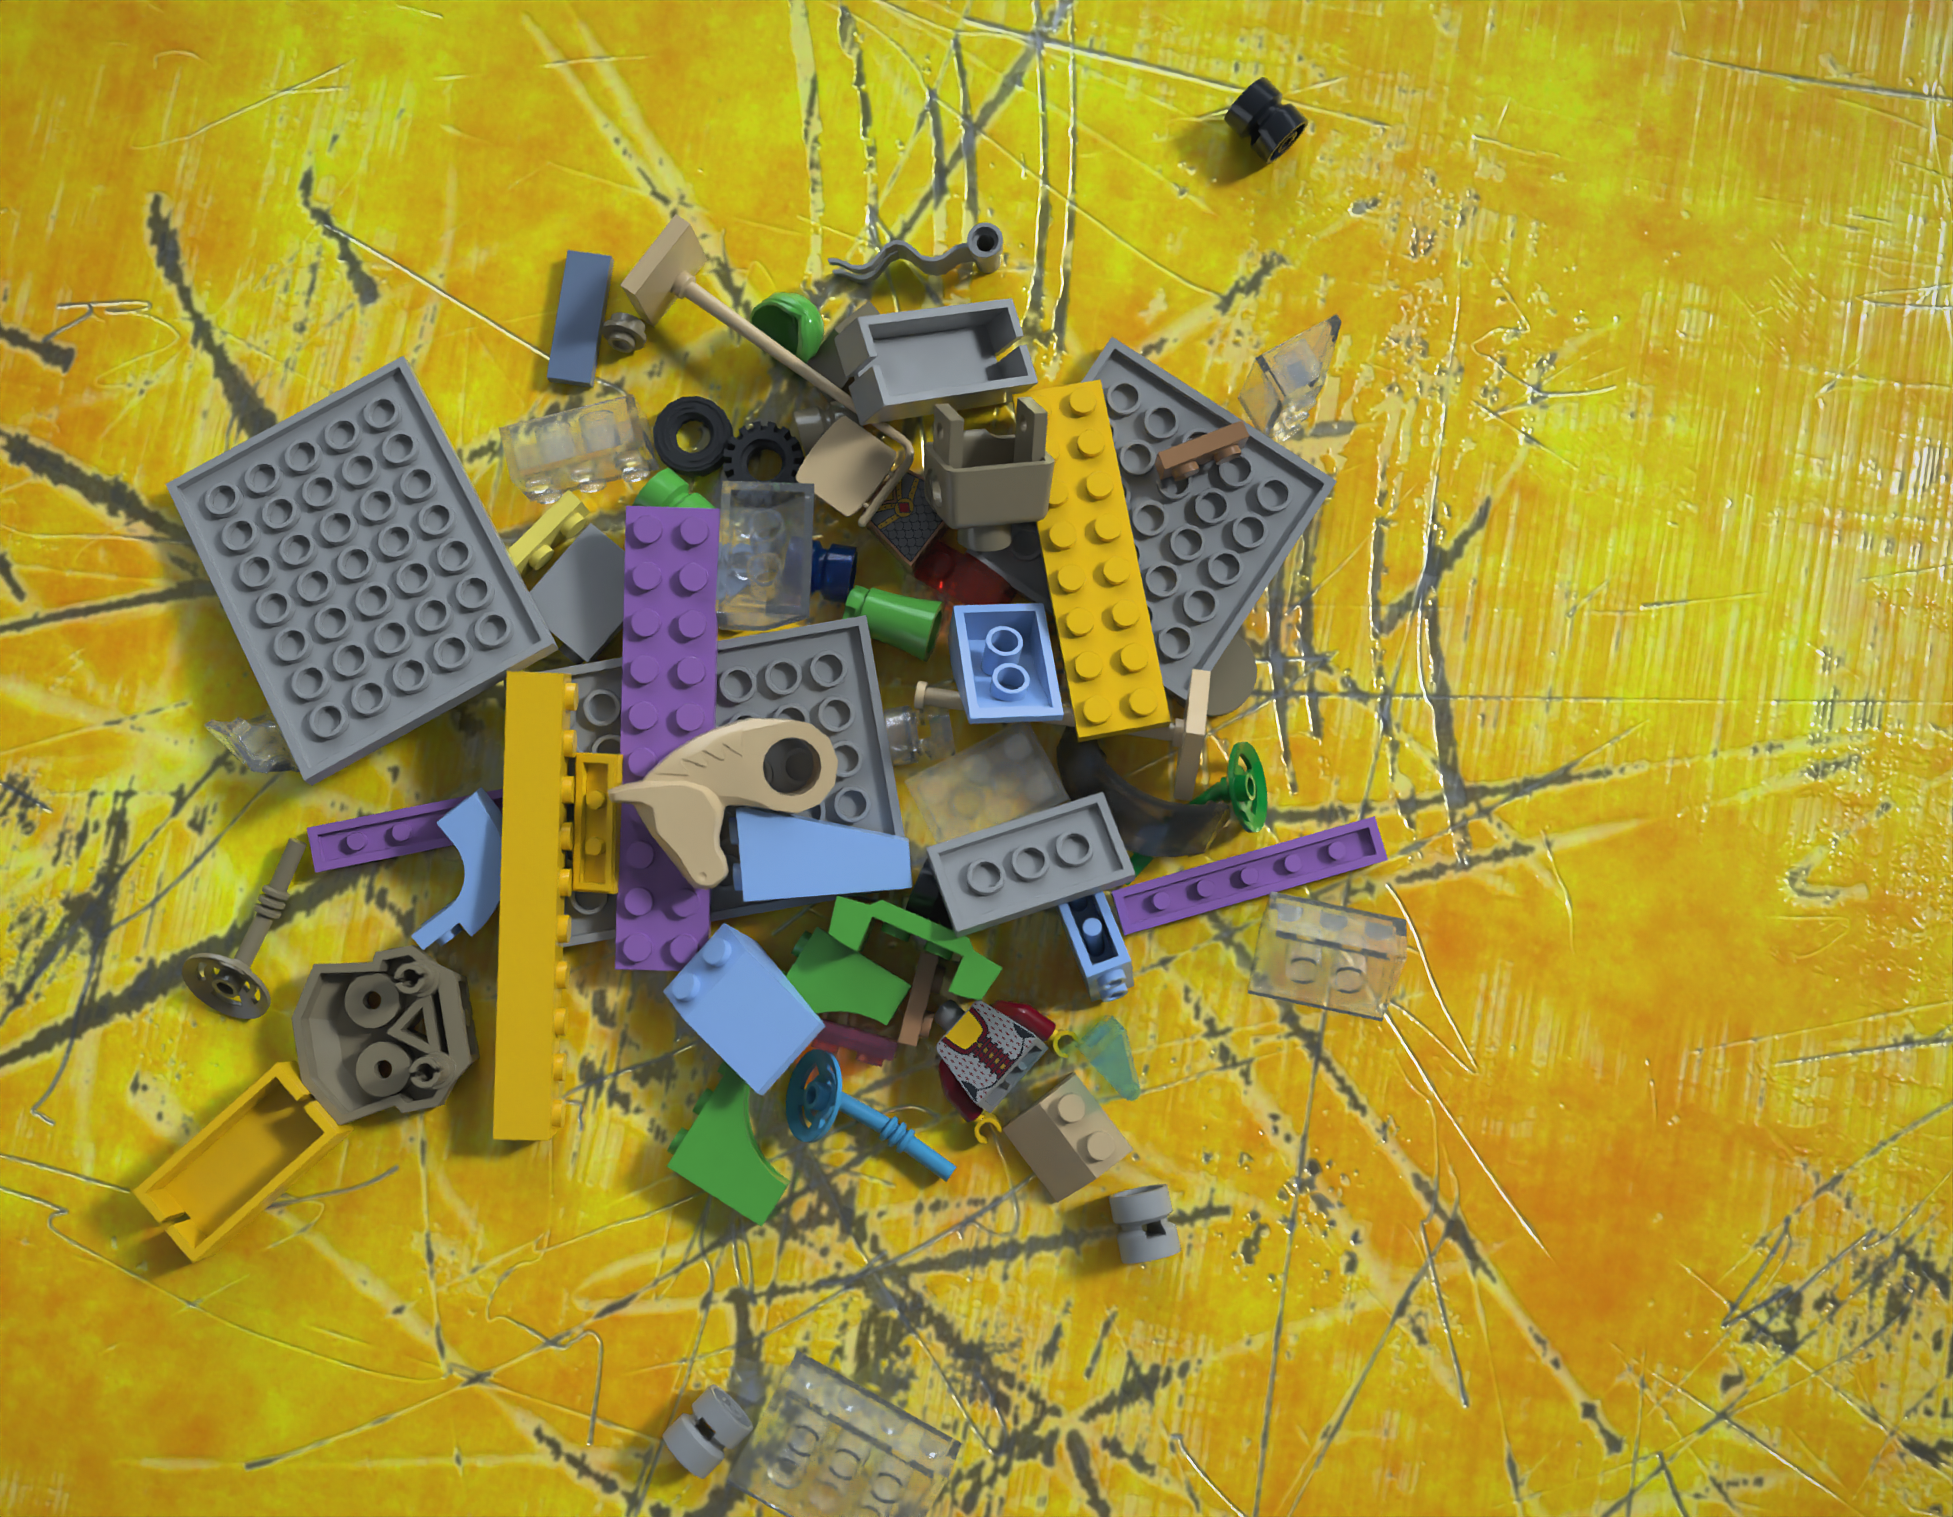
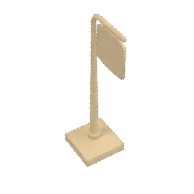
(847, 459)

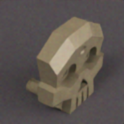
(346, 1040)

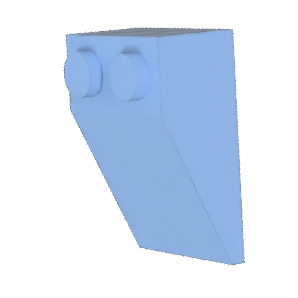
(1004, 663)
(744, 1007)

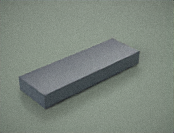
(580, 318)

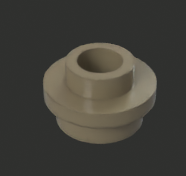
(624, 332)

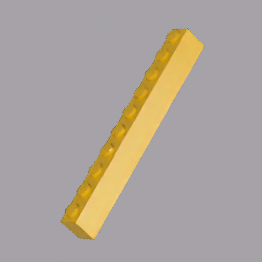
(533, 905)

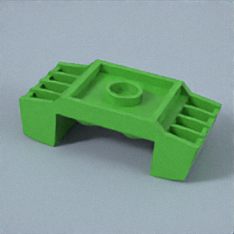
(855, 920)

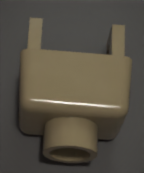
(986, 479)

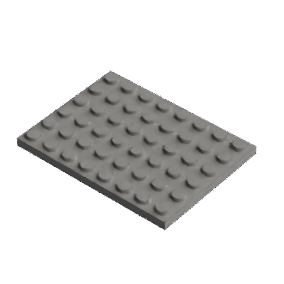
(359, 570)
(798, 674)

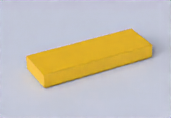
(596, 823)

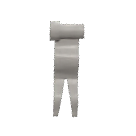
(982, 246)

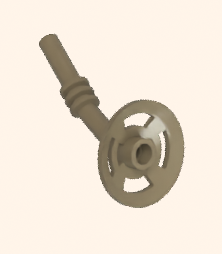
(236, 972)

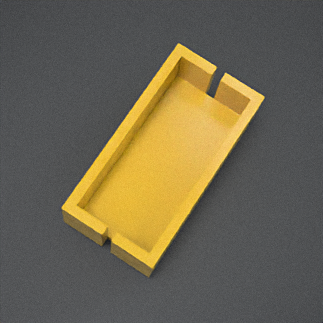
(241, 1162)

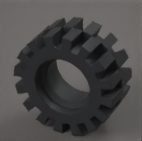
(758, 439)

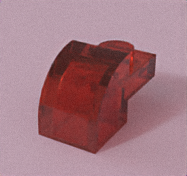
(962, 578)

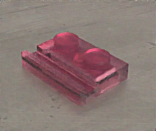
(870, 1046)

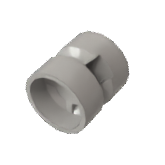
(1144, 1206)
(696, 1443)

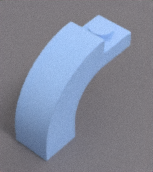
(477, 834)

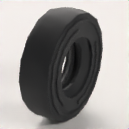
(680, 412)

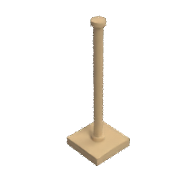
(1184, 733)

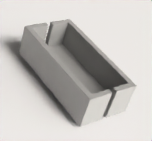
(934, 357)

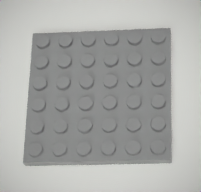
(1198, 541)

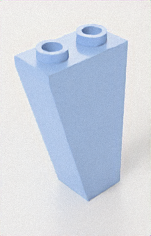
(813, 857)
(1097, 947)

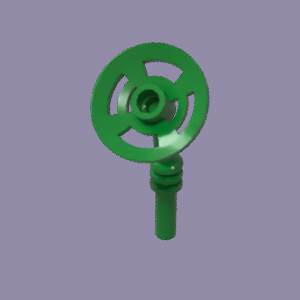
(1238, 789)

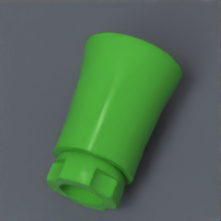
(898, 619)

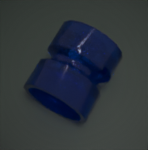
(833, 571)

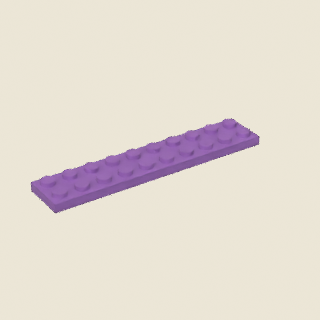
(664, 703)

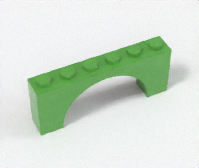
(721, 1146)

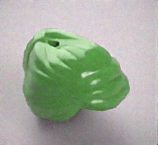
(791, 323)

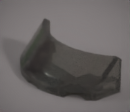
(1143, 821)

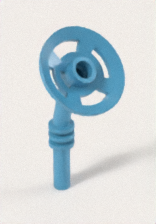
(830, 1098)

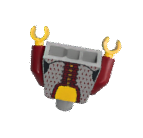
(990, 1053)

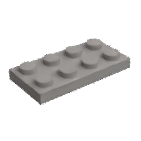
(1030, 864)

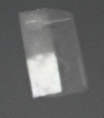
(1288, 380)
(764, 554)
(1328, 956)

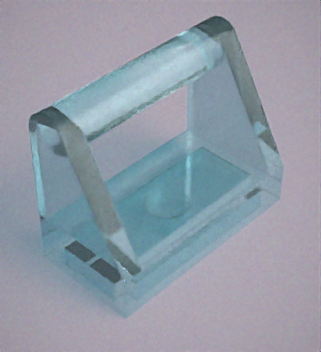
(1110, 1054)

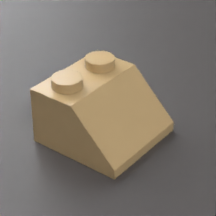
(1067, 1138)

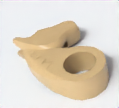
(693, 784)

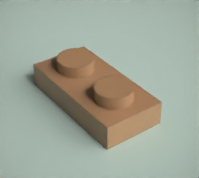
(1185, 458)
(917, 1019)

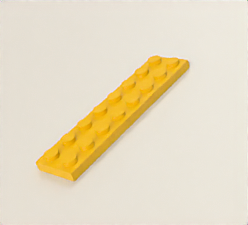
(1096, 572)

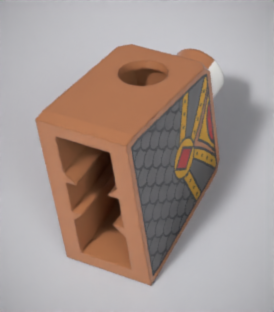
(906, 522)

